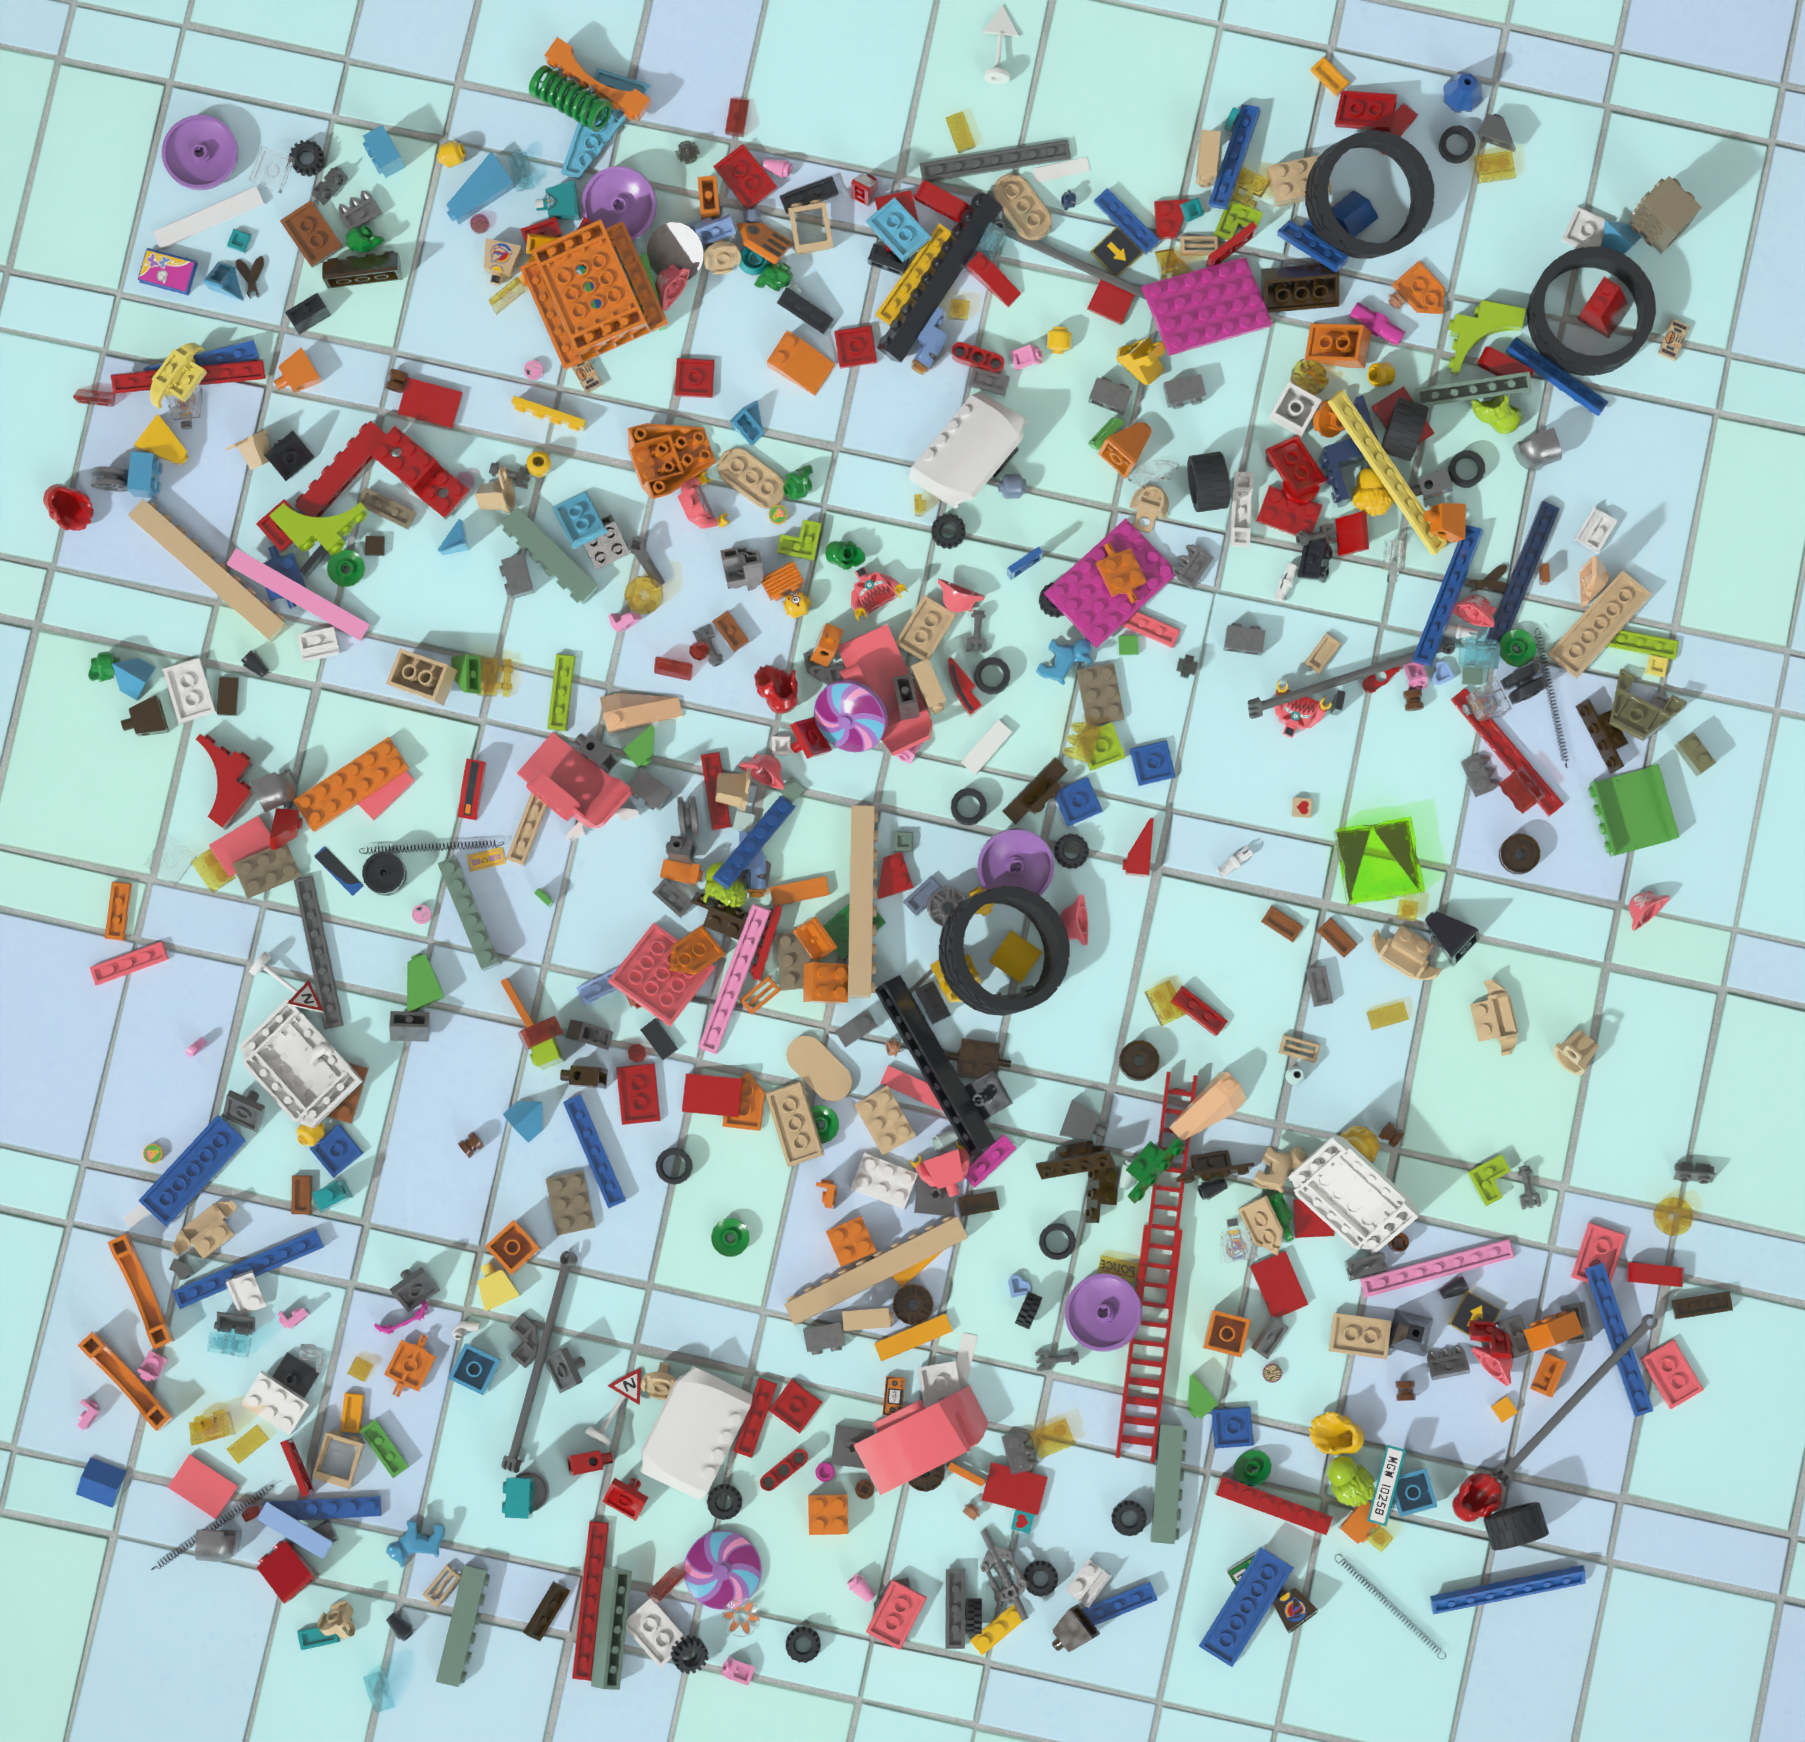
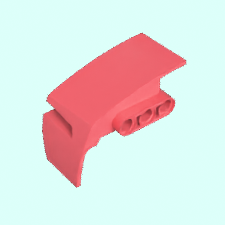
(874, 662)
(573, 784)
(921, 1438)

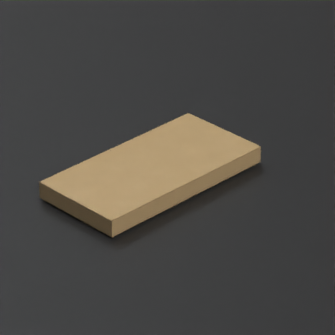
(795, 1124)

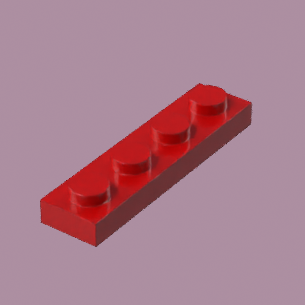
(763, 951)

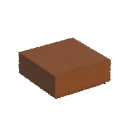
(1544, 574)

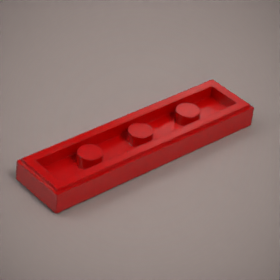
(718, 811)
(755, 1417)

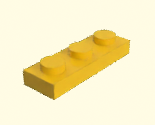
(996, 1630)

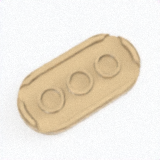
(1022, 207)
(751, 478)
(819, 1068)

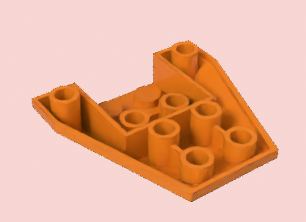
(668, 456)

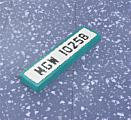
(1386, 1485)

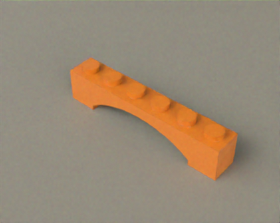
(632, 103)
(143, 1293)
(146, 1402)

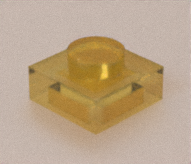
(959, 309)
(919, 505)
(1407, 910)
(360, 1369)
(1379, 1538)

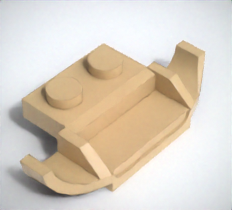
(1406, 953)
(1496, 1018)
(207, 1230)

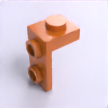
(681, 872)

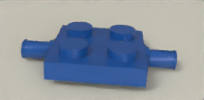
(287, 566)

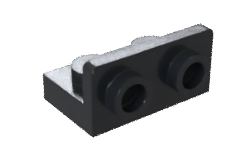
(1315, 561)

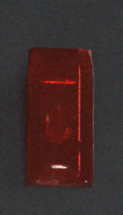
(737, 117)
(540, 1032)

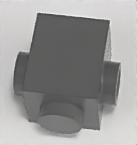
(681, 849)

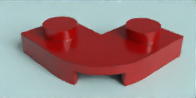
(1488, 1332)

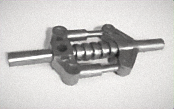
(1012, 1592)

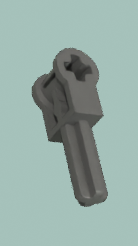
(644, 559)

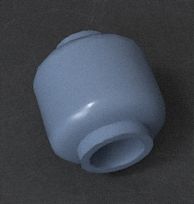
(1012, 486)

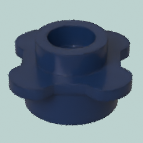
(1068, 199)

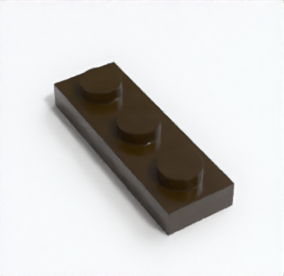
(1702, 1305)
(546, 1611)

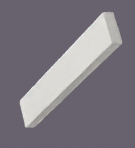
(208, 218)

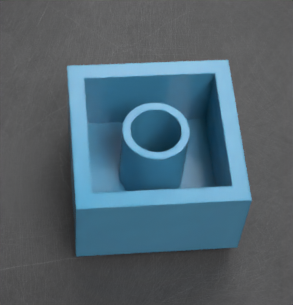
(385, 154)
(144, 475)
(475, 1369)
(1414, 1493)

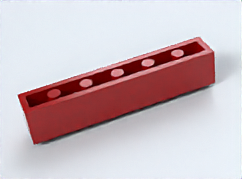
(341, 472)
(1273, 1505)

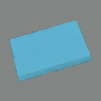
(898, 229)
(579, 519)

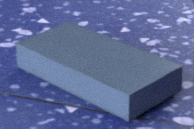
(918, 899)

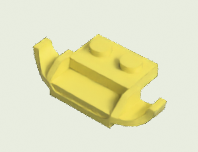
(177, 375)

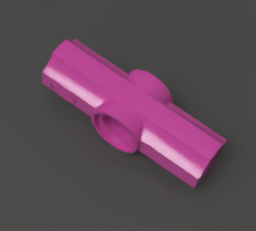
(1377, 324)

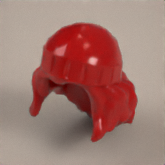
(68, 507)
(777, 688)
(1477, 1497)

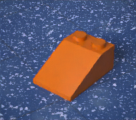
(1338, 345)
(800, 363)

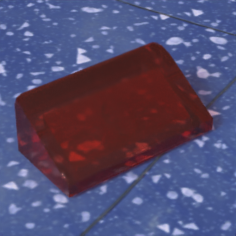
(95, 397)
(673, 668)
(665, 1584)

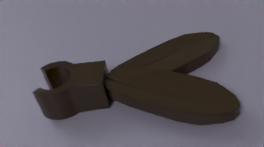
(251, 276)
(1490, 580)

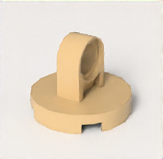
(721, 257)
(658, 1383)
(337, 1620)

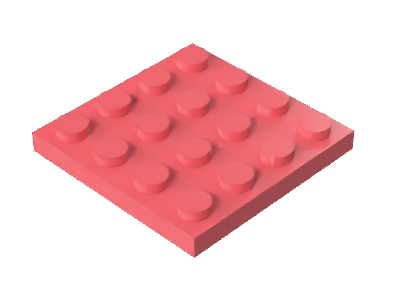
(650, 983)

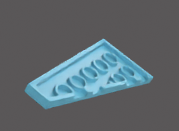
(588, 144)

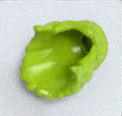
(1498, 413)
(734, 896)
(1350, 1481)

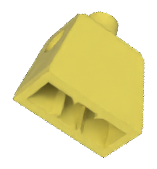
(496, 1287)

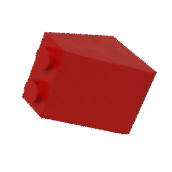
(1604, 308)
(286, 1571)

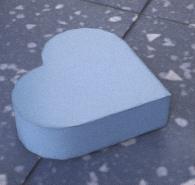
(1442, 673)
(1018, 1286)

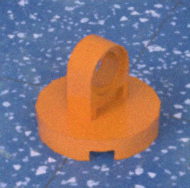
(1326, 421)

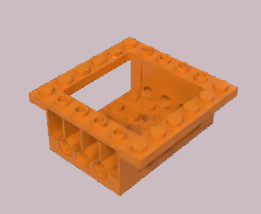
(591, 329)

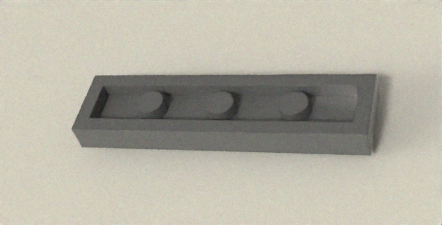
(955, 1609)

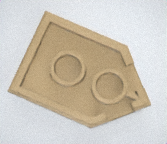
(1263, 1224)

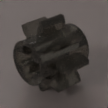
(687, 152)
(1186, 666)

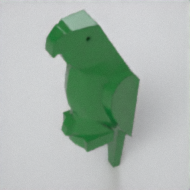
(1282, 1212)

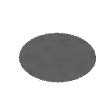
(675, 245)

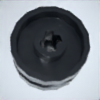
(1524, 682)
(395, 877)

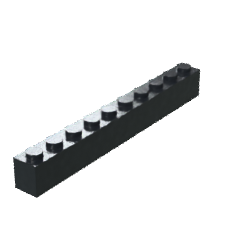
(939, 277)
(935, 1065)

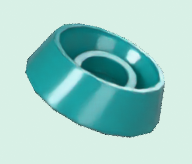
(752, 262)

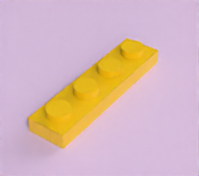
(555, 416)

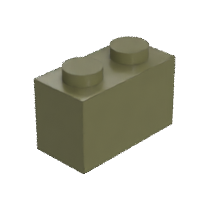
(1695, 754)

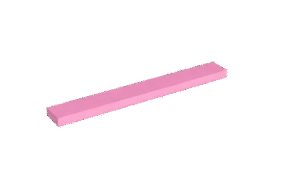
(298, 594)
(734, 978)
(1437, 1268)

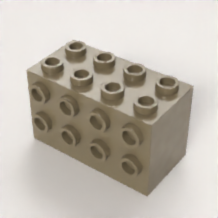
(1664, 213)

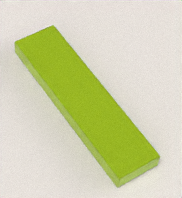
(1645, 644)
(561, 692)

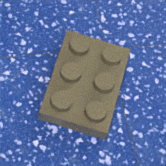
(1100, 694)
(266, 870)
(791, 960)
(570, 1203)

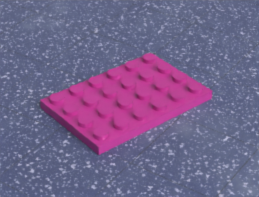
(1207, 306)
(1085, 598)

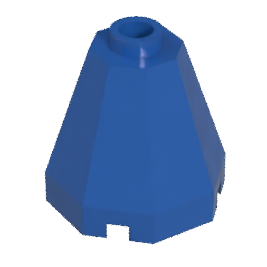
(1462, 92)

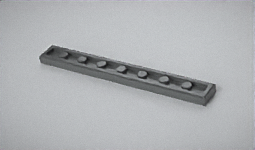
(995, 161)
(318, 952)

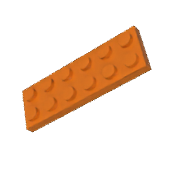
(351, 784)

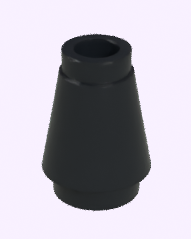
(254, 663)
(1210, 1189)
(1454, 1288)
(400, 1627)

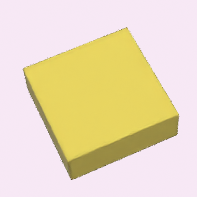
(1657, 666)

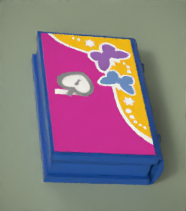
(167, 271)

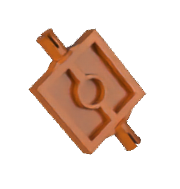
(1121, 572)
(410, 1365)

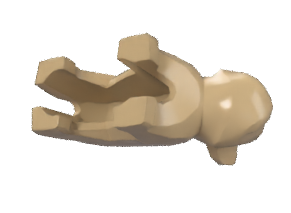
(1281, 1166)

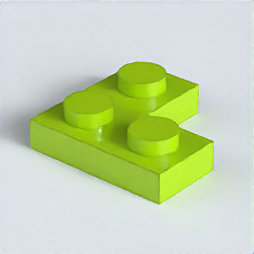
(1234, 216)
(805, 545)
(1484, 1177)

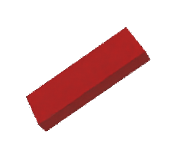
(1199, 1011)

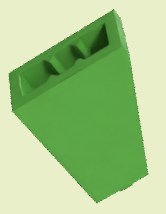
(422, 983)

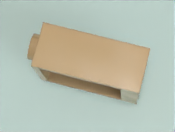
(1207, 158)
(816, 246)
(928, 686)
(867, 1319)
(334, 1479)

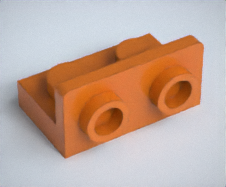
(829, 1196)

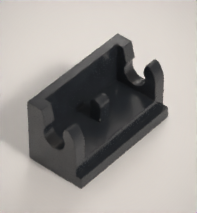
(886, 260)
(308, 313)
(932, 1002)

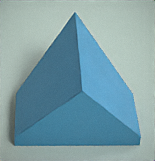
(1619, 236)
(224, 281)
(748, 423)
(455, 541)
(133, 676)
(526, 1118)

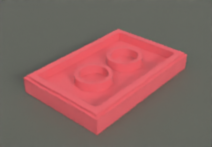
(384, 797)
(241, 843)
(1597, 1247)
(1671, 1374)
(203, 1486)
(896, 1614)

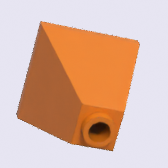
(1124, 447)

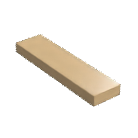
(527, 830)

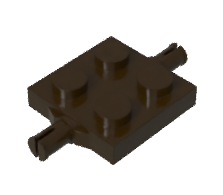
(977, 1058)

